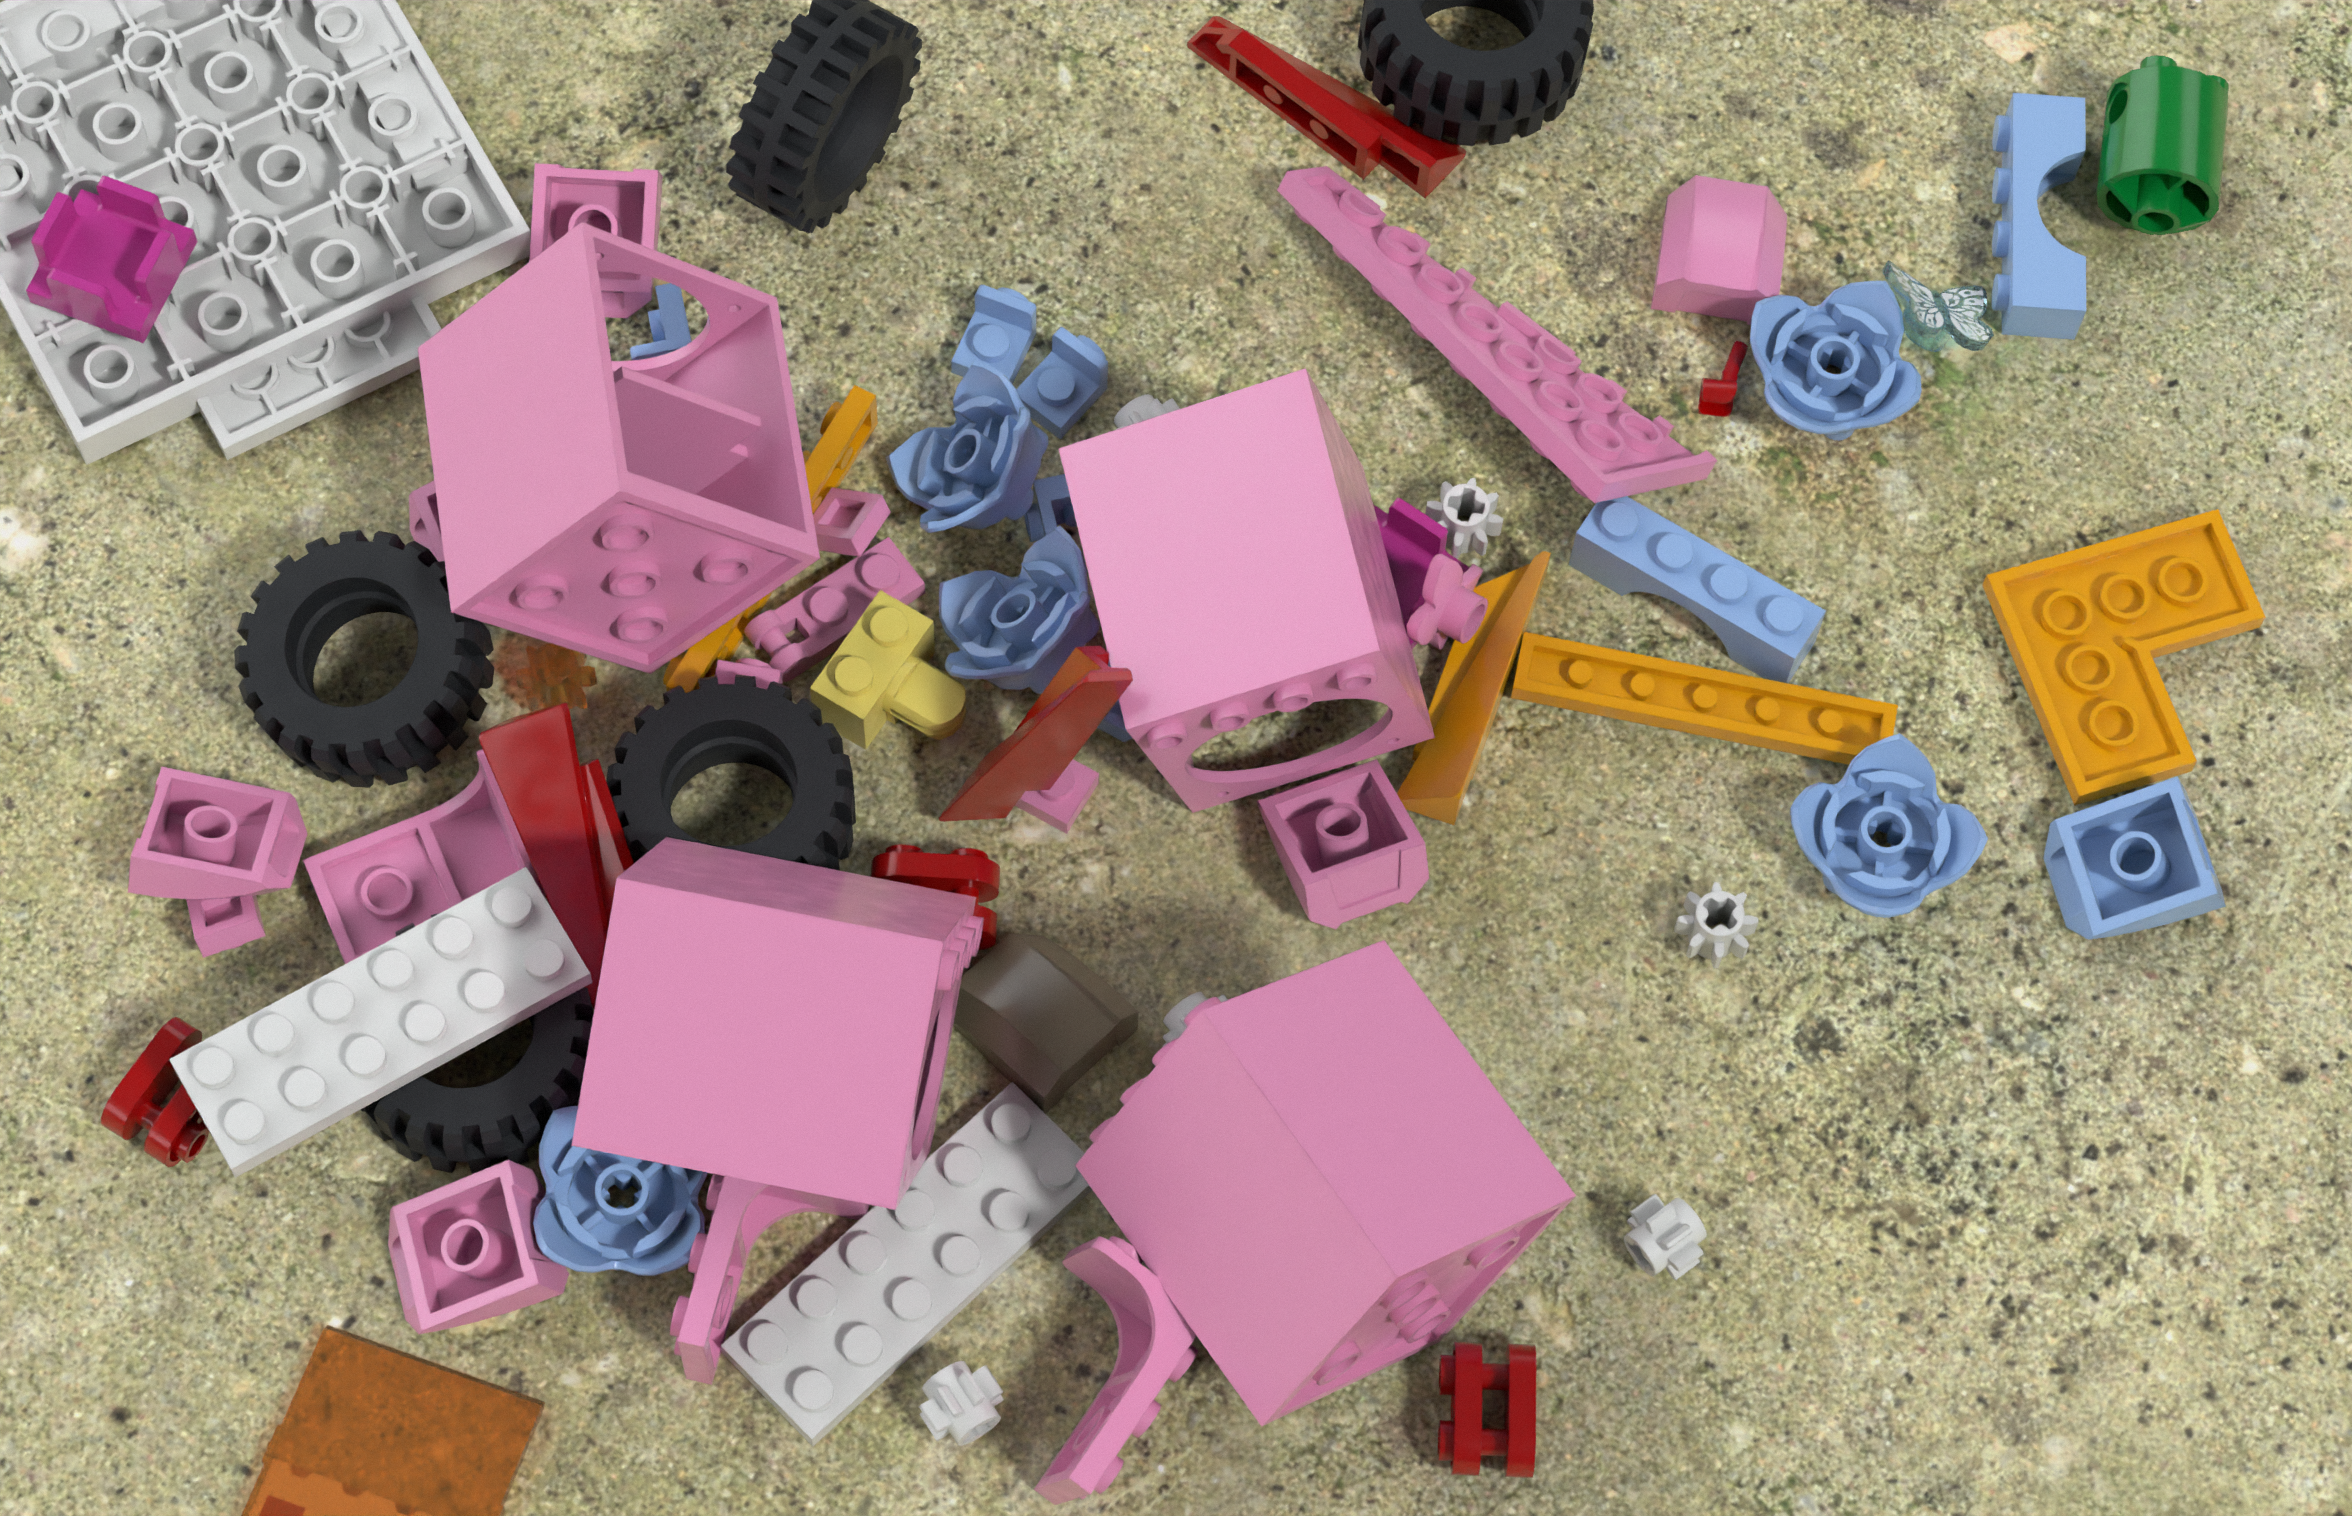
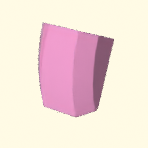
(606, 199)
(1719, 249)
(216, 839)
(1346, 844)
(471, 1250)

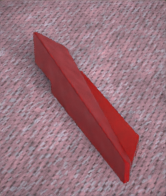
(1326, 110)
(1044, 739)
(563, 822)

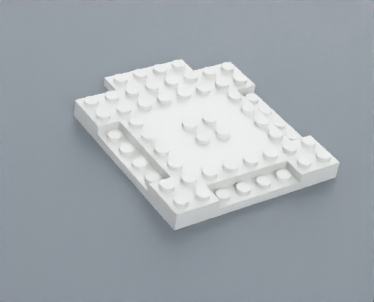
(319, 188)

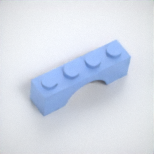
(2040, 278)
(1751, 614)

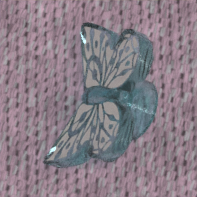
(1936, 316)

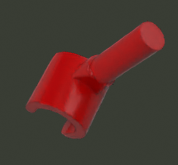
(1718, 395)

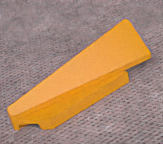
(1471, 695)

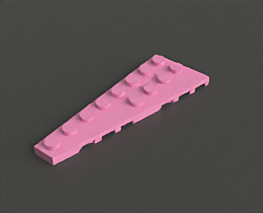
(1508, 356)

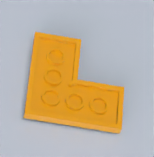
(2088, 639)

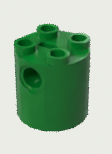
(2163, 148)

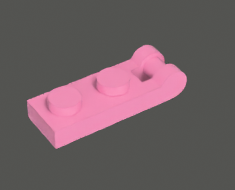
(832, 608)

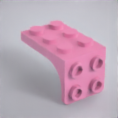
(418, 866)
(719, 1258)
(1151, 1350)

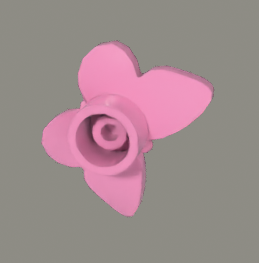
(1449, 604)

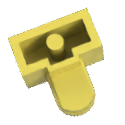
(886, 676)

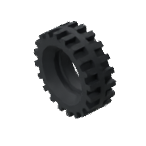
(823, 111)

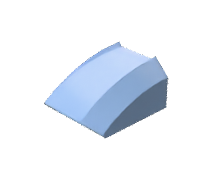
(2131, 863)

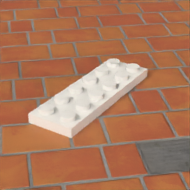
(380, 1021)
(912, 1267)

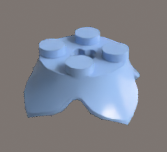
(1851, 329)
(978, 465)
(1023, 625)
(1892, 792)
(590, 1236)

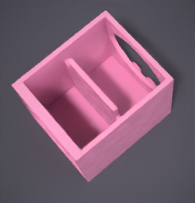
(605, 493)
(1242, 581)
(774, 1021)
(1321, 1178)

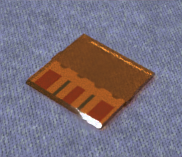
(392, 1438)

